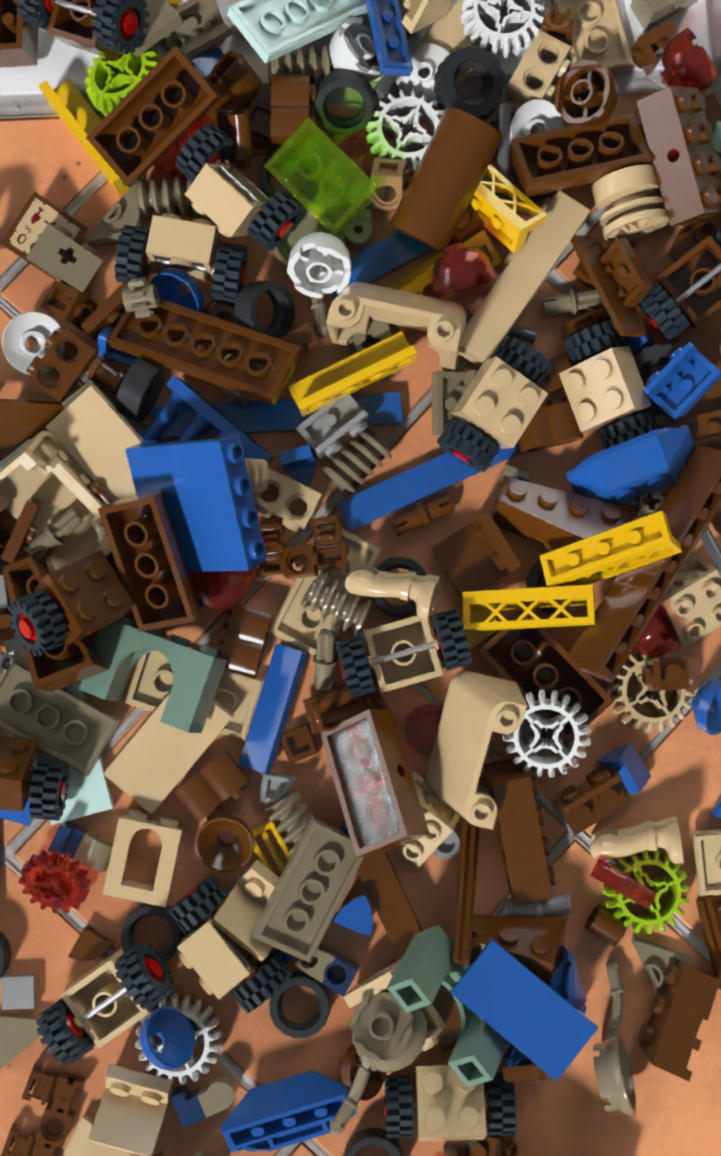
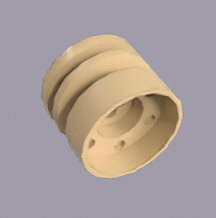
(630, 203)

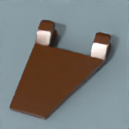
(23, 421)

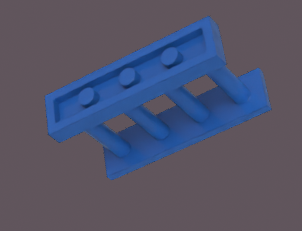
(205, 416)

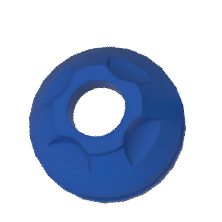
(170, 289)
(707, 707)
(175, 1034)

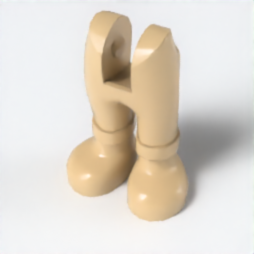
(375, 583)
(623, 842)

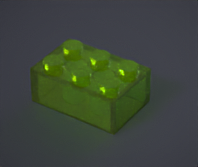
(322, 178)

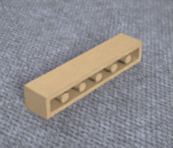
(522, 278)

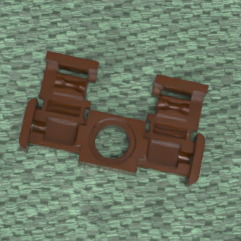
(326, 550)
(59, 1097)

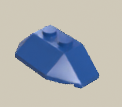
(634, 466)
(569, 986)
(284, 1113)

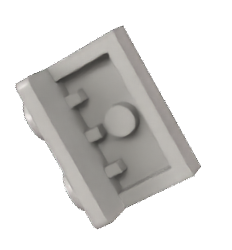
(333, 424)

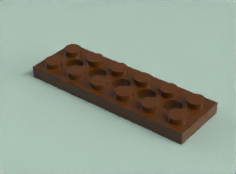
(209, 364)

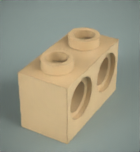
(535, 69)
(289, 492)

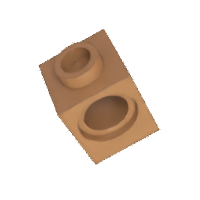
(388, 173)

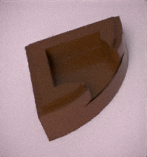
(89, 945)

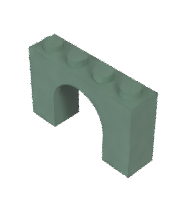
(194, 671)
(416, 984)

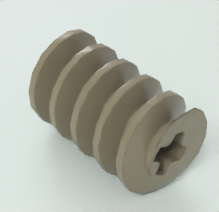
(300, 64)
(164, 197)
(358, 460)
(337, 604)
(291, 817)

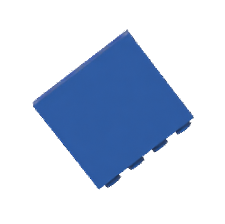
(205, 499)

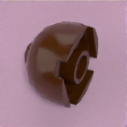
(586, 93)

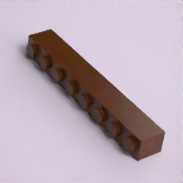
(639, 592)

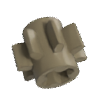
(140, 297)
(643, 509)

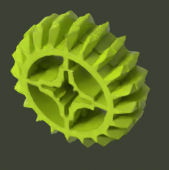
(113, 79)
(658, 885)

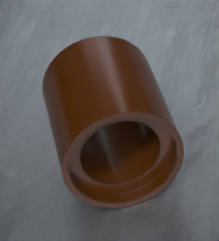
(605, 926)

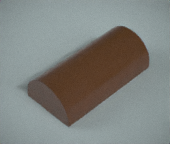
(153, 116)
(577, 154)
(446, 179)
(150, 561)
(541, 662)

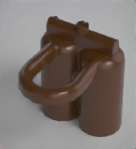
(237, 127)
(330, 708)

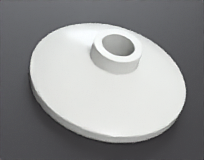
(428, 57)
(537, 114)
(16, 334)

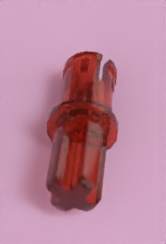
(623, 883)

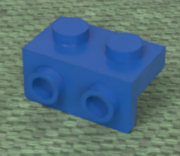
(682, 381)

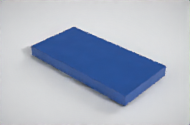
(524, 1009)

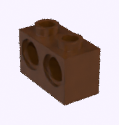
(67, 369)

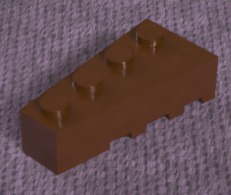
(553, 514)
(64, 663)
(520, 831)

